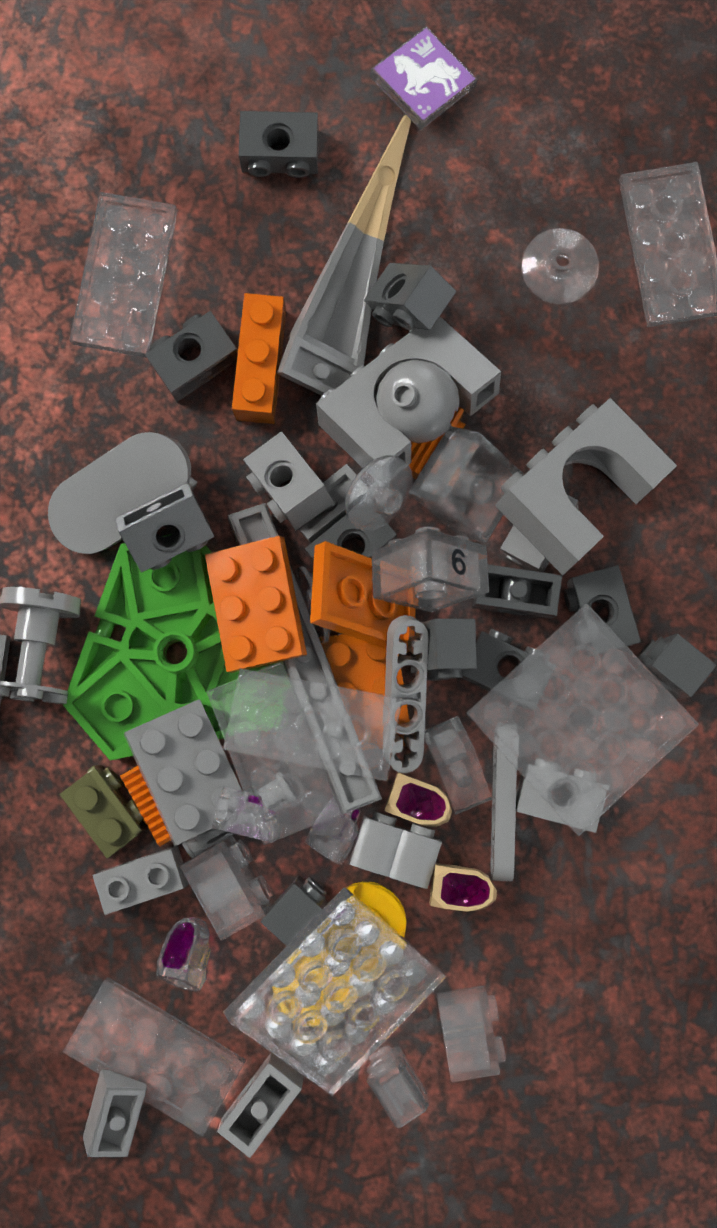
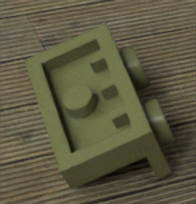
(104, 809)

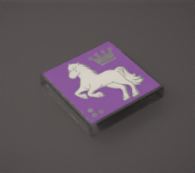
(423, 77)

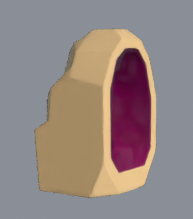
(418, 802)
(461, 888)

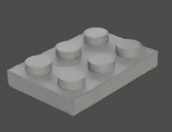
(182, 768)

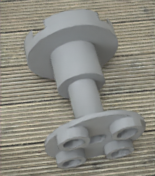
(36, 629)

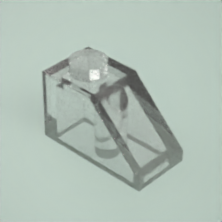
(457, 765)

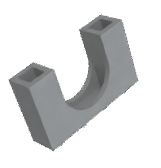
(351, 410)
(539, 501)

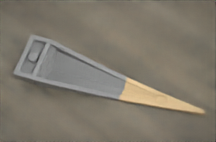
(335, 320)

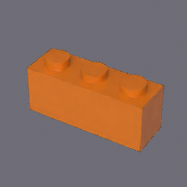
(259, 358)

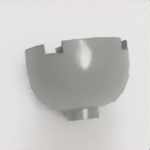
(418, 400)

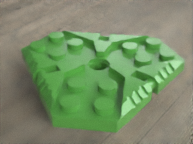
(132, 679)

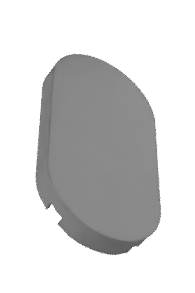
(121, 480)

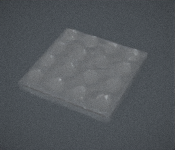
(582, 719)
(335, 992)

